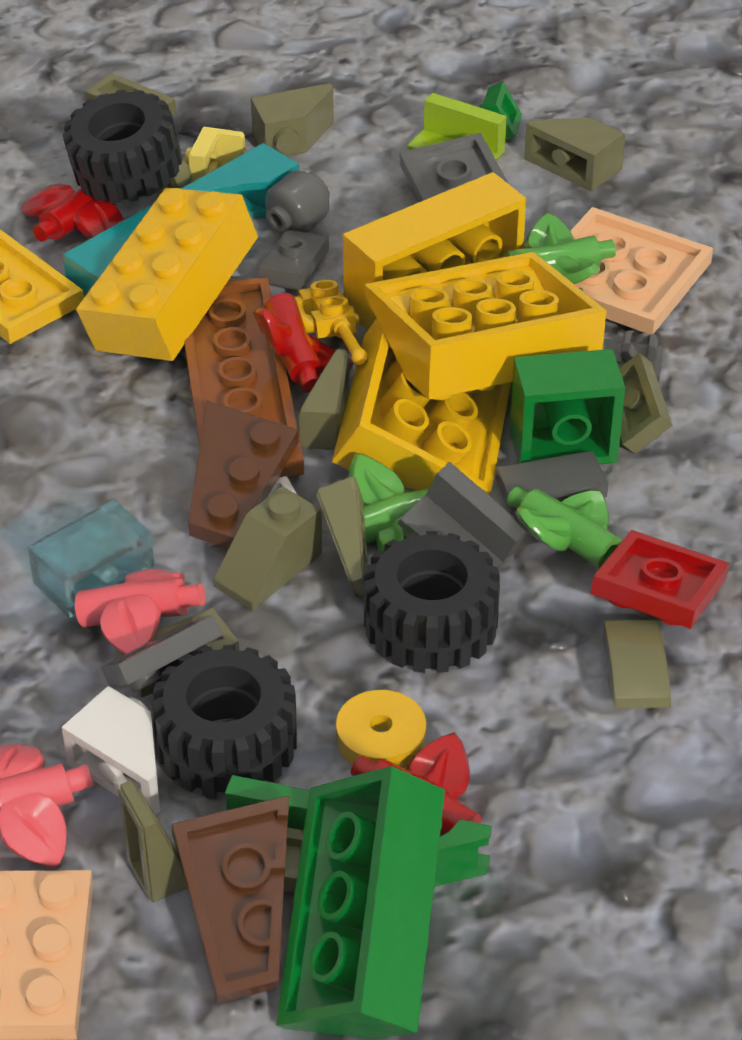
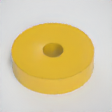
(381, 711)

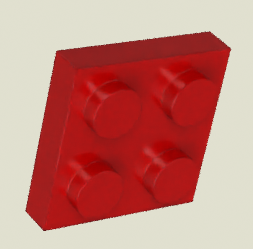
(660, 579)

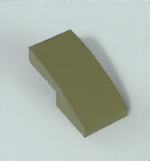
(637, 664)

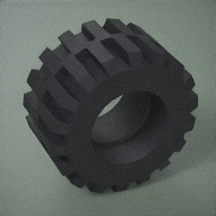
(122, 146)
(431, 601)
(224, 687)

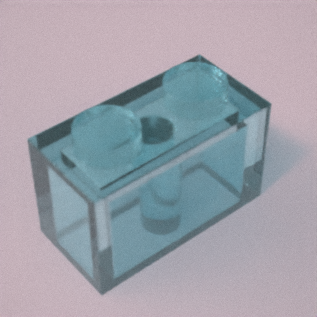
(90, 554)

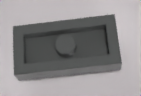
(142, 664)

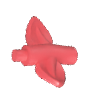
(133, 609)
(30, 803)

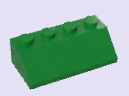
(362, 906)

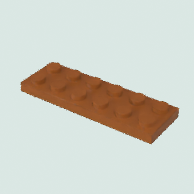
(236, 364)

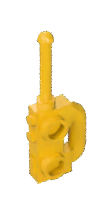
(329, 314)

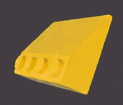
(469, 321)
(413, 434)

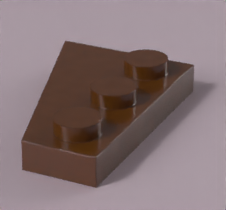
(235, 470)
(236, 893)

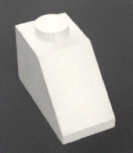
(116, 743)

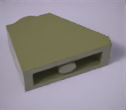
(292, 118)
(575, 149)
(270, 548)

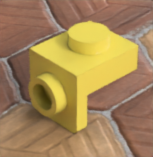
(213, 149)

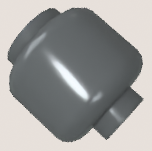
(297, 202)

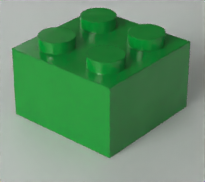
(567, 405)

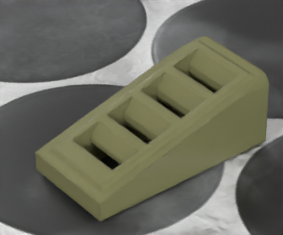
(325, 405)
(345, 518)
(149, 846)

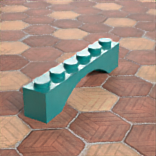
(247, 175)

